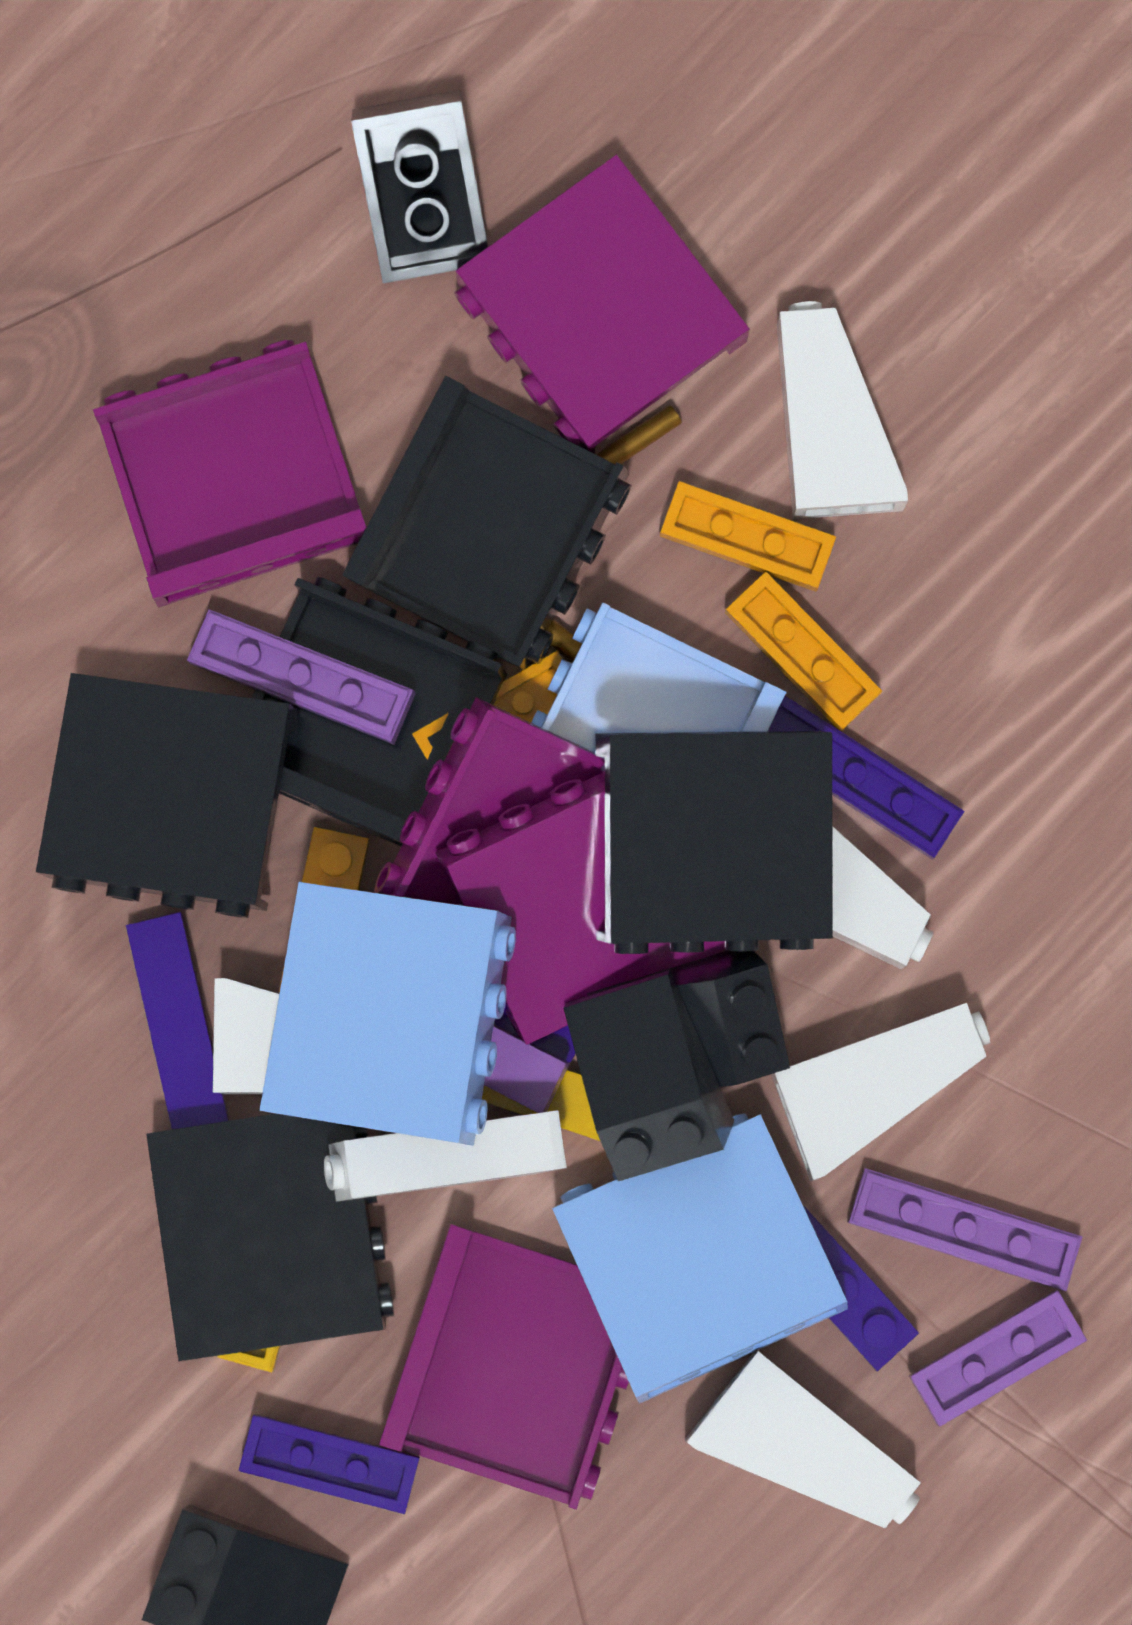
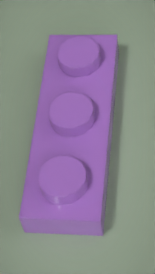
(997, 1358)

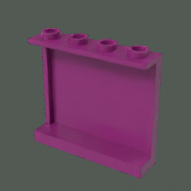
(599, 305)
(230, 472)
(489, 769)
(550, 877)
(508, 1371)

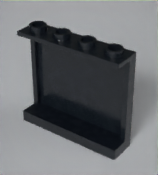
(488, 525)
(353, 772)
(165, 793)
(717, 839)
(258, 1237)

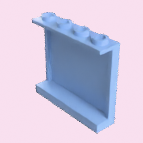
(649, 683)
(388, 1013)
(700, 1260)

